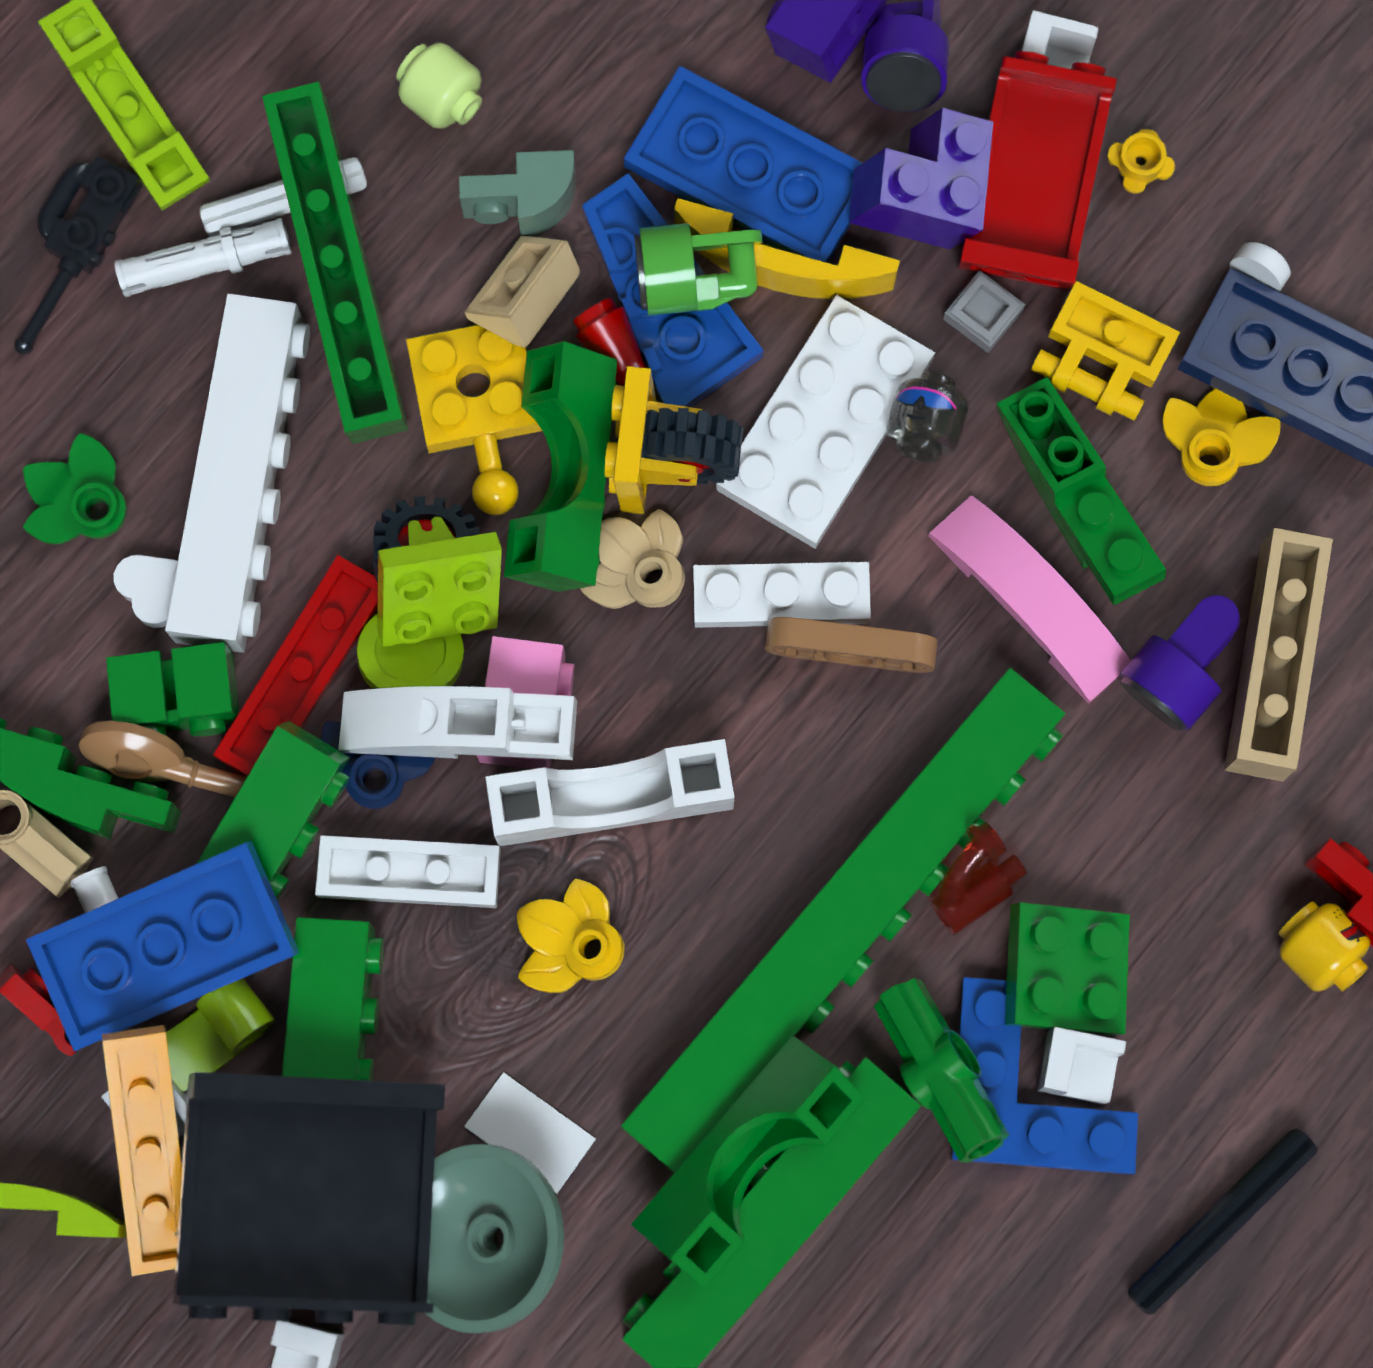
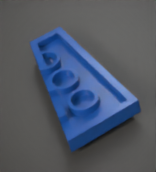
(685, 350)

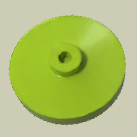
(408, 665)

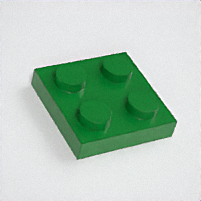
(1067, 969)

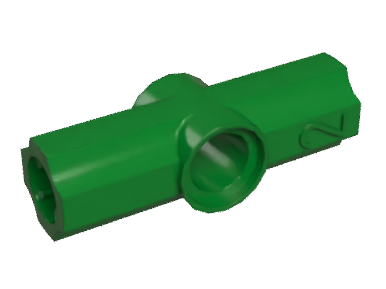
(941, 1070)

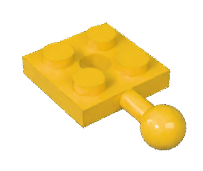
(459, 421)

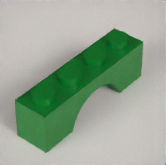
(571, 401)
(787, 1105)

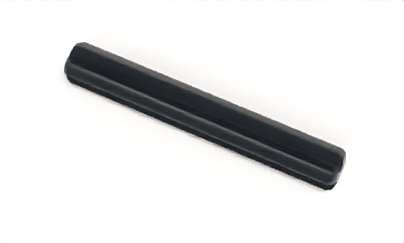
(1222, 1221)

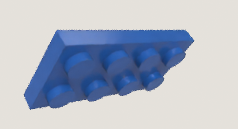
(748, 164)
(162, 945)

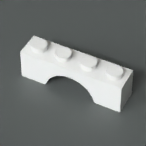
(642, 791)

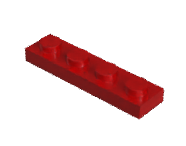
(303, 663)

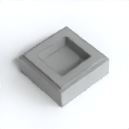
(984, 311)

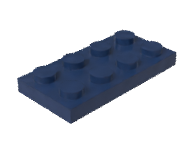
(1287, 363)

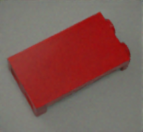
(1040, 169)

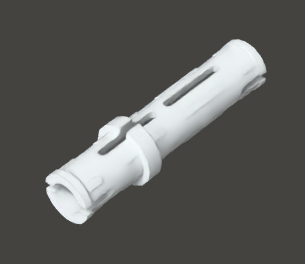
(203, 257)

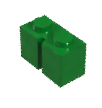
(177, 694)

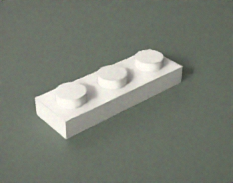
(756, 592)
(408, 871)

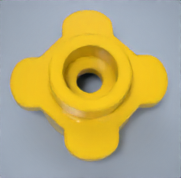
(1145, 145)

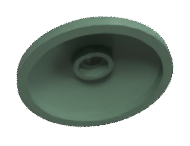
(469, 1277)

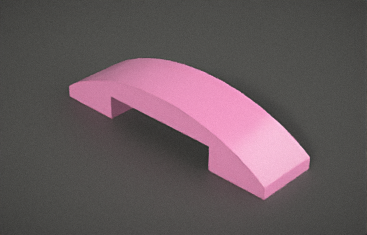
(1033, 595)

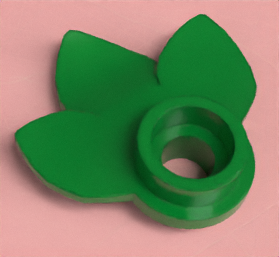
(69, 492)

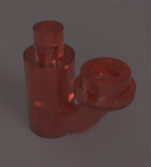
(974, 891)

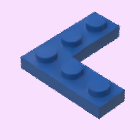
(1038, 1133)

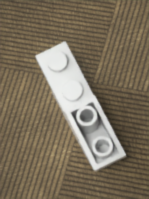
(457, 721)

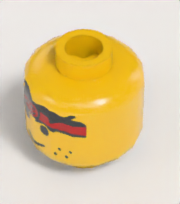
(1324, 947)

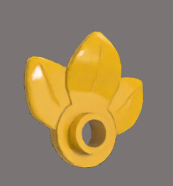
(1220, 430)
(560, 936)

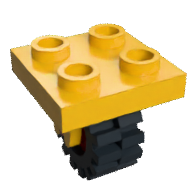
(665, 443)

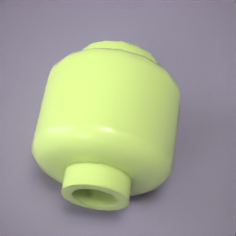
(439, 85)

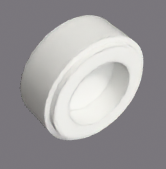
(1262, 265)

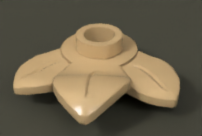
(630, 555)

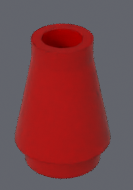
(609, 332)

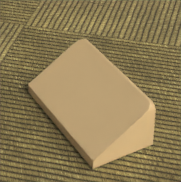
(525, 289)

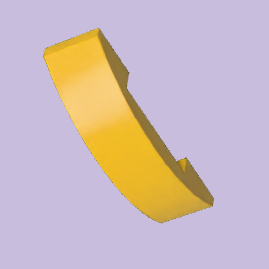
(856, 276)

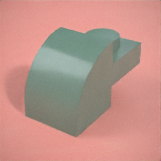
(536, 194)

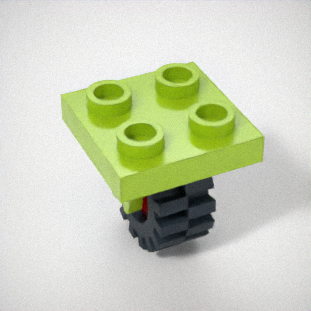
(434, 573)

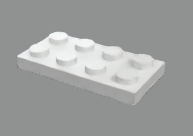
(824, 421)

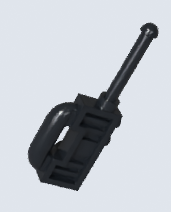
(86, 235)

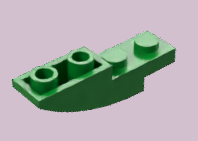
(1078, 493)
(42, 774)

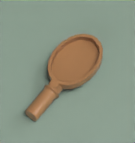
(149, 756)

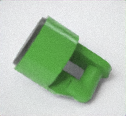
(668, 270)

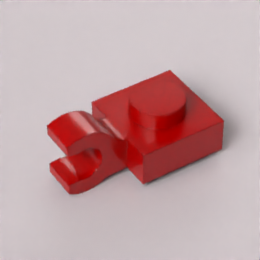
(32, 998)

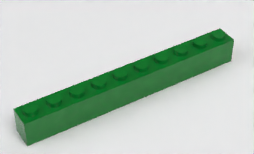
(848, 917)

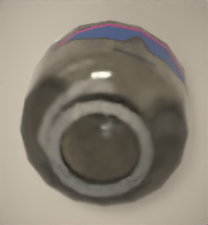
(927, 417)

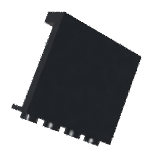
(306, 1197)

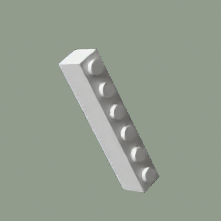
(237, 472)

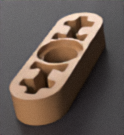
(851, 644)

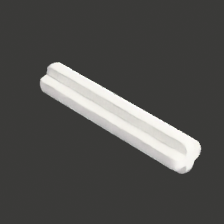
(264, 203)

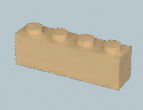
(1278, 655)

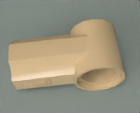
(42, 847)

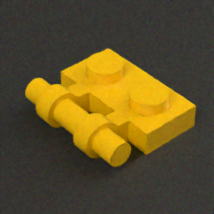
(1113, 336)

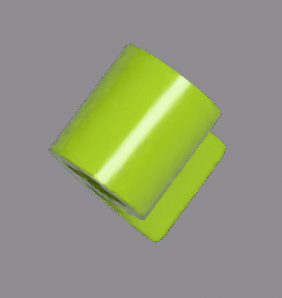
(217, 1032)

